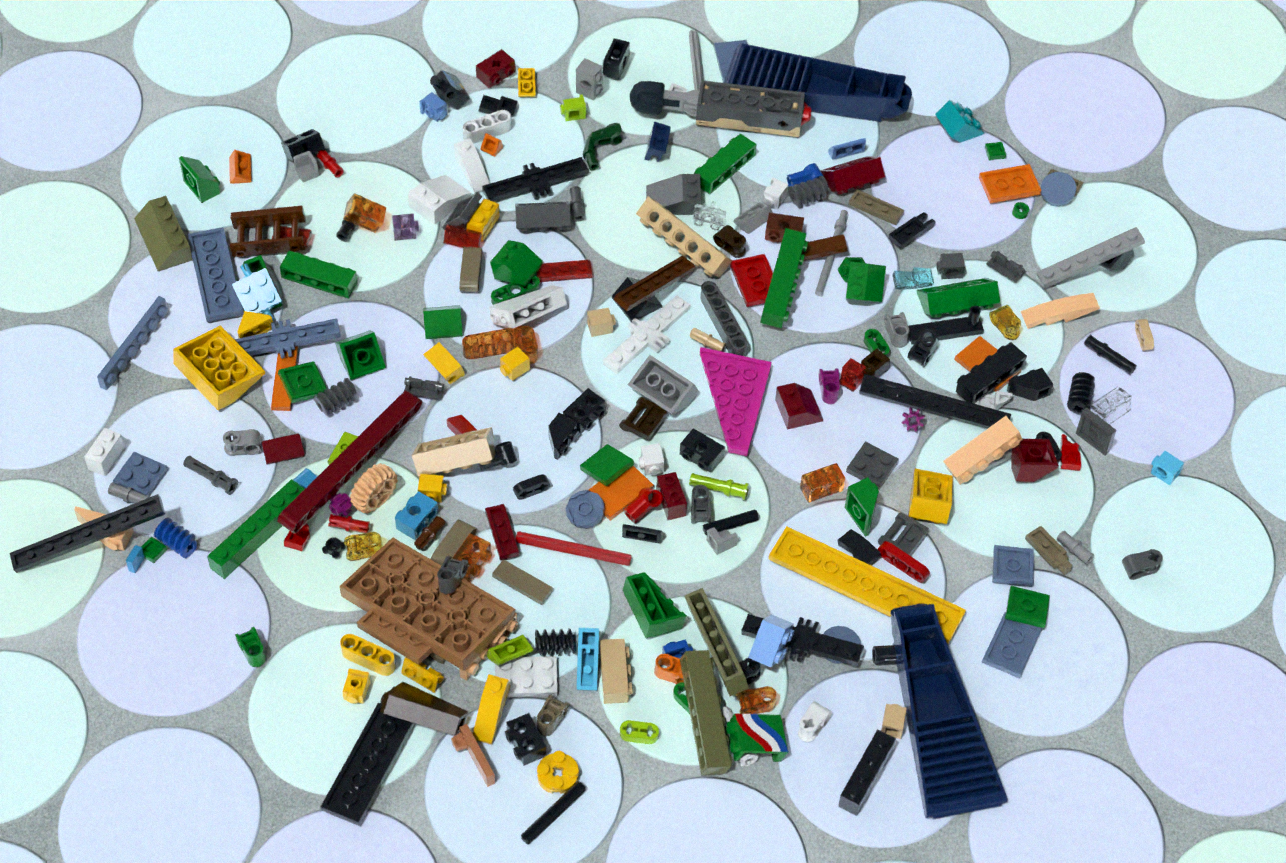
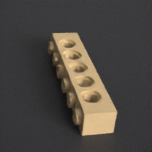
(718, 261)

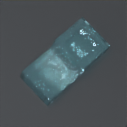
(913, 280)

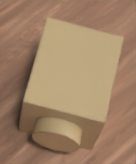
(600, 322)
(893, 720)

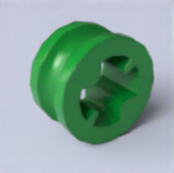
(1016, 212)

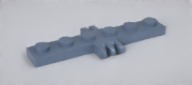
(287, 338)

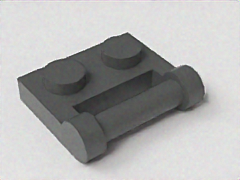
(909, 537)

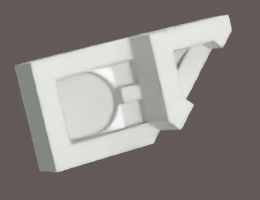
(995, 401)

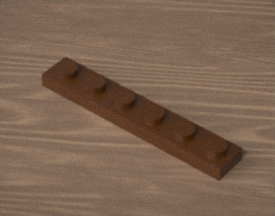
(654, 283)

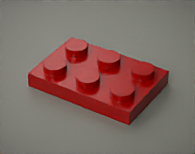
(753, 278)

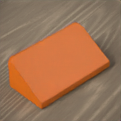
(240, 167)

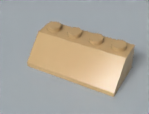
(454, 452)

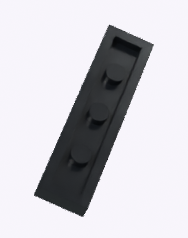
(950, 328)

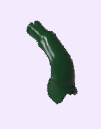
(602, 136)

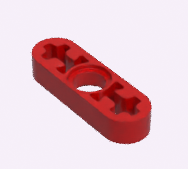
(903, 562)

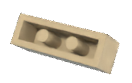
(615, 671)

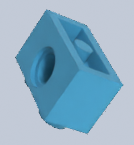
(412, 524)

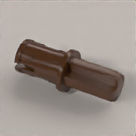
(429, 533)

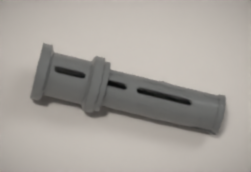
(217, 478)

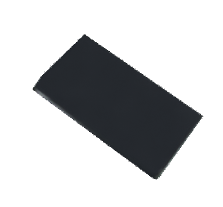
(642, 533)

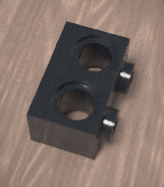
(302, 143)
(583, 413)
(529, 738)

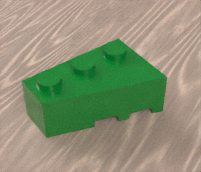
(650, 607)

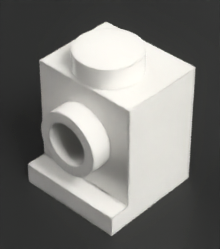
(775, 193)

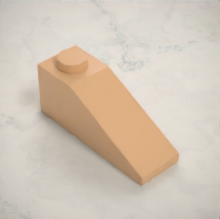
(114, 542)

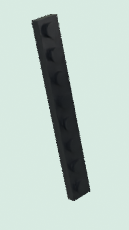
(930, 402)
(87, 533)

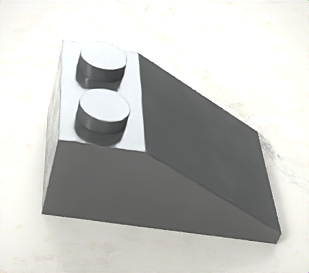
(677, 193)

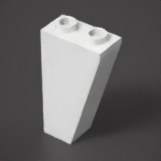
(527, 306)

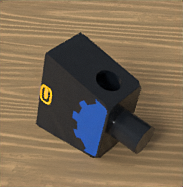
(448, 84)

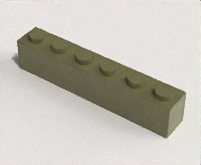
(716, 642)
(705, 712)

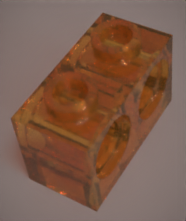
(822, 482)
(474, 559)

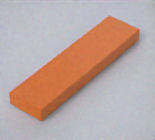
(280, 398)

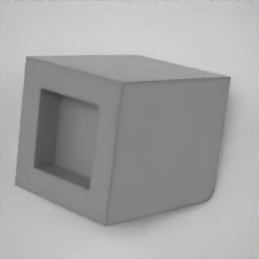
(306, 166)
(721, 541)

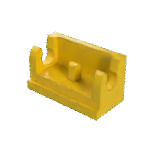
(444, 363)

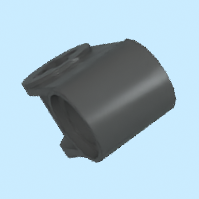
(700, 506)
(1142, 563)
(451, 574)

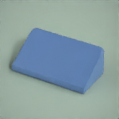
(847, 148)

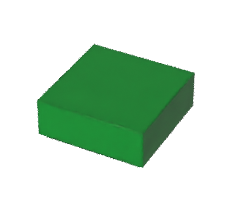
(995, 151)
(153, 549)

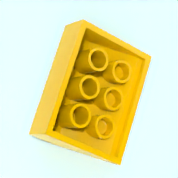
(217, 366)

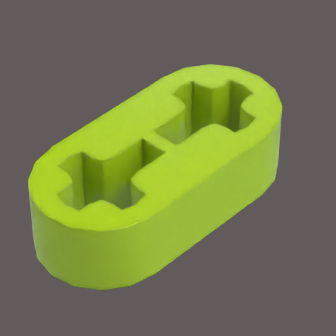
(639, 732)

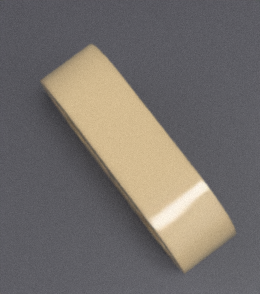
(1144, 334)

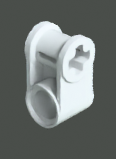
(813, 721)

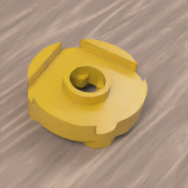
(557, 761)

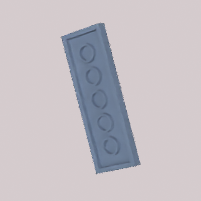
(214, 274)

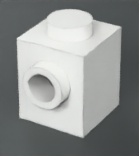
(651, 459)

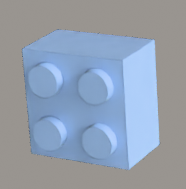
(771, 640)

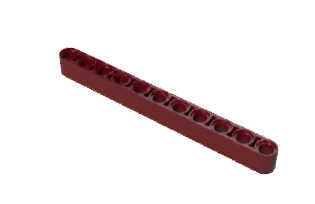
(349, 462)

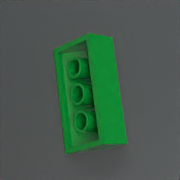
(959, 296)

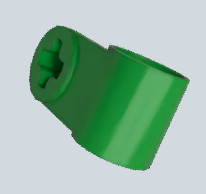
(250, 644)

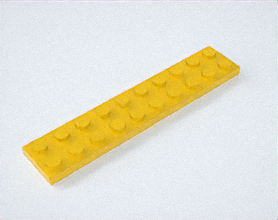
(858, 579)

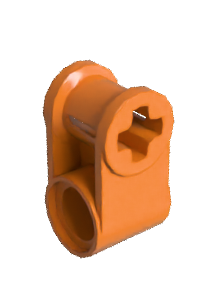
(672, 673)

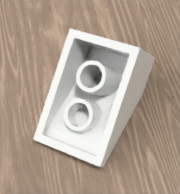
(436, 198)

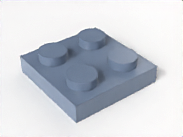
(141, 474)
(1013, 565)

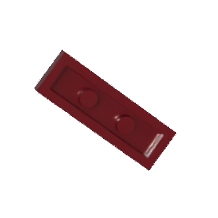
(501, 532)

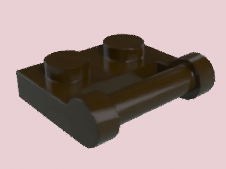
(648, 422)

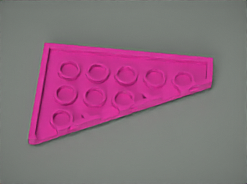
(737, 393)

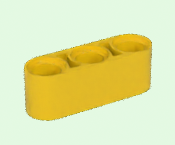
(371, 662)

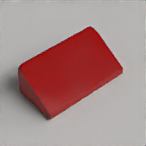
(459, 425)

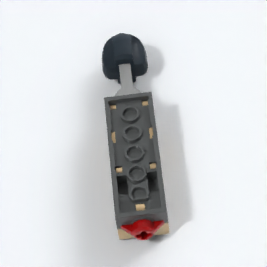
(728, 106)

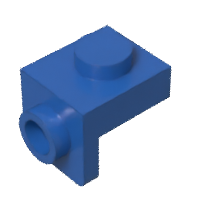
(676, 649)

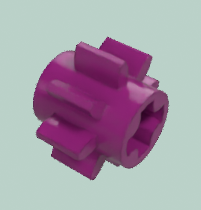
(908, 418)
(340, 504)

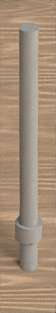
(839, 228)

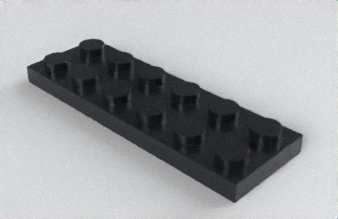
(366, 766)

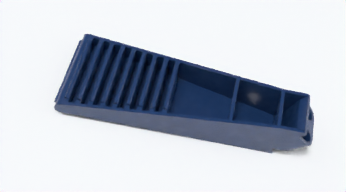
(827, 84)
(945, 737)

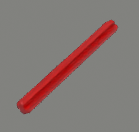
(573, 548)

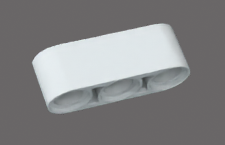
(492, 124)

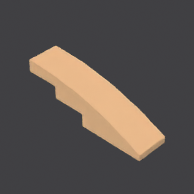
(1059, 309)

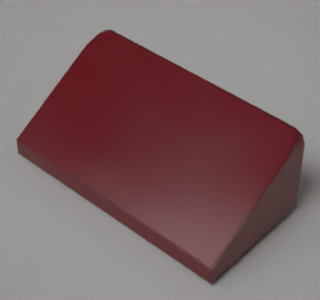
(283, 448)

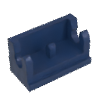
(657, 141)

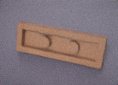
(466, 740)

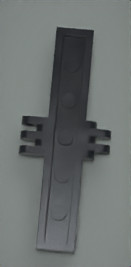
(535, 179)
(807, 641)

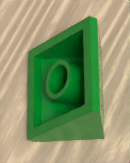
(442, 322)

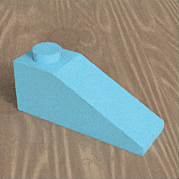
(587, 658)

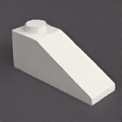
(470, 164)

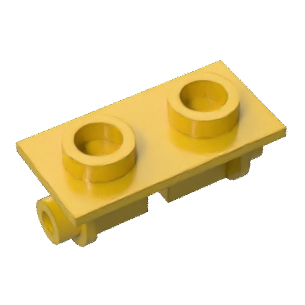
(422, 676)

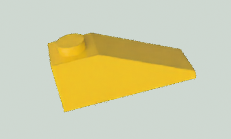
(491, 708)

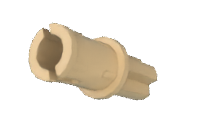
(707, 340)

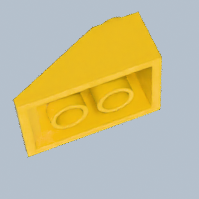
(930, 496)

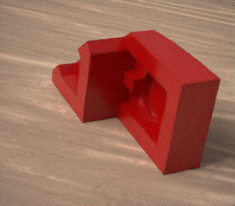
(1070, 455)
(298, 540)

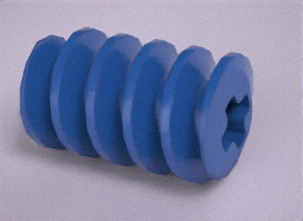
(176, 537)

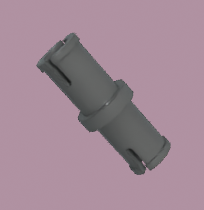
(577, 203)

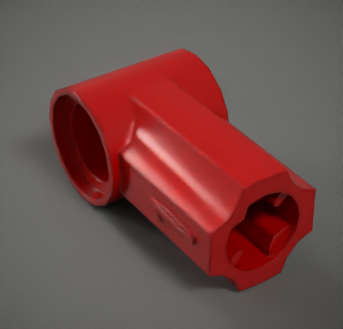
(642, 505)

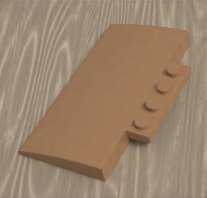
(412, 614)

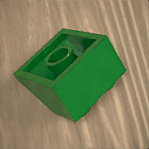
(199, 178)
(515, 263)
(865, 281)
(360, 354)
(861, 503)

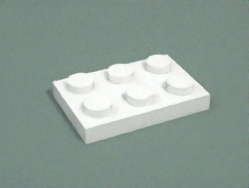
(530, 676)

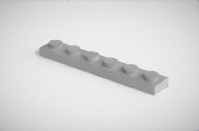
(1090, 257)

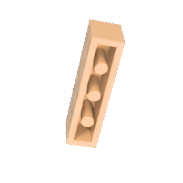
(983, 450)

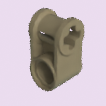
(552, 712)

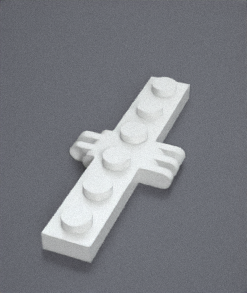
(647, 334)

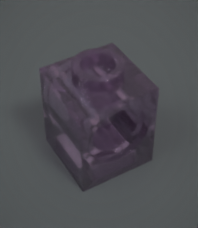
(404, 226)

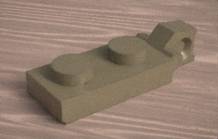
(1049, 549)

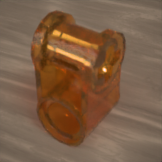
(755, 702)

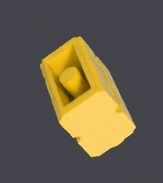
(484, 218)

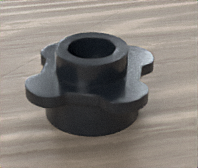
(333, 542)

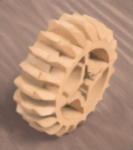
(373, 488)

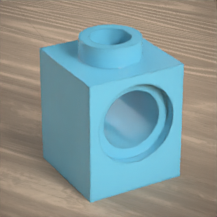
(1166, 467)

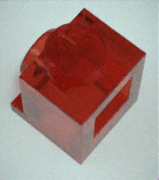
(852, 374)

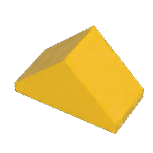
(254, 324)

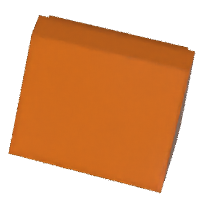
(491, 145)

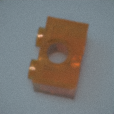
(364, 213)

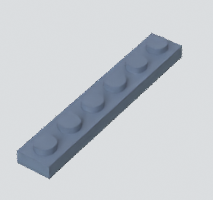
(132, 343)

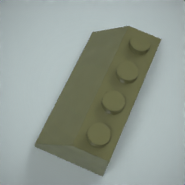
(163, 234)

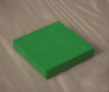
(302, 381)
(606, 464)
(1027, 606)

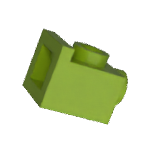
(573, 108)

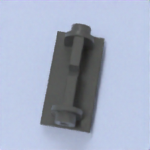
(1007, 268)
(425, 388)

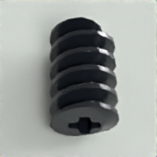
(1081, 392)
(555, 641)

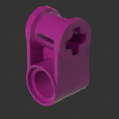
(829, 385)

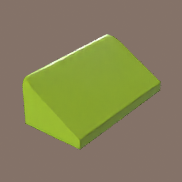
(509, 650)

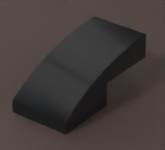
(491, 105)
(859, 547)

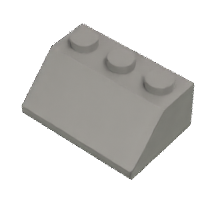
(663, 386)

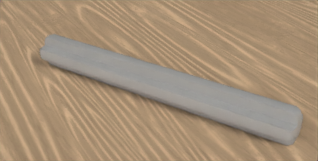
(695, 59)

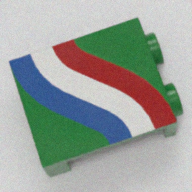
(757, 735)

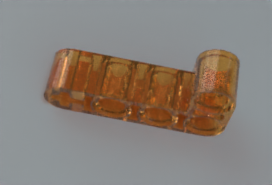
(501, 342)

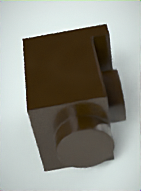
(876, 363)

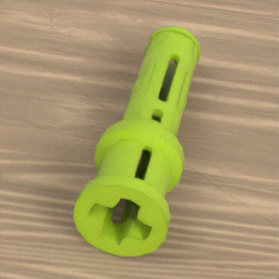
(727, 487)

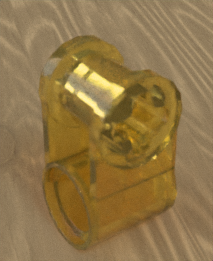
(1006, 322)
(362, 545)

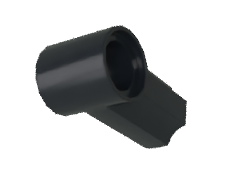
(503, 455)
(887, 654)

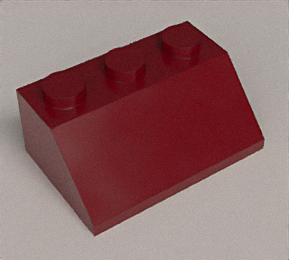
(854, 174)

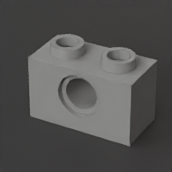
(589, 79)

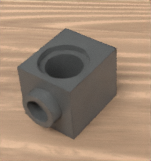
(951, 266)

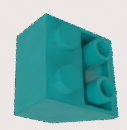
(959, 121)

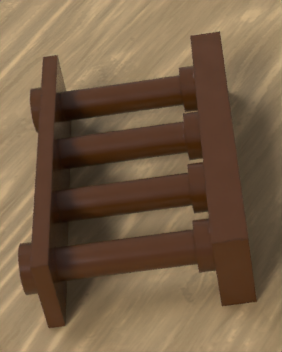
(268, 217)

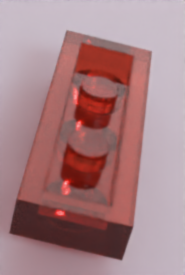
(565, 271)

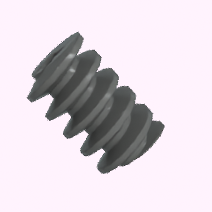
(808, 190)
(335, 396)

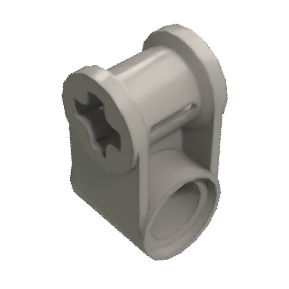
(897, 329)
(243, 442)

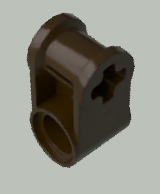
(730, 241)

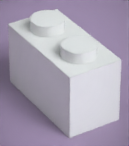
(104, 452)

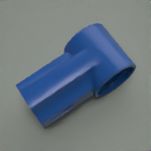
(809, 173)

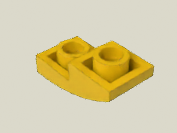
(526, 82)

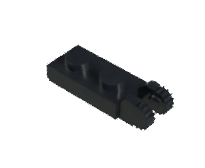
(911, 230)

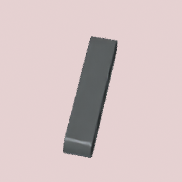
(723, 319)

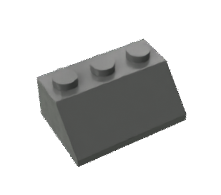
(542, 215)

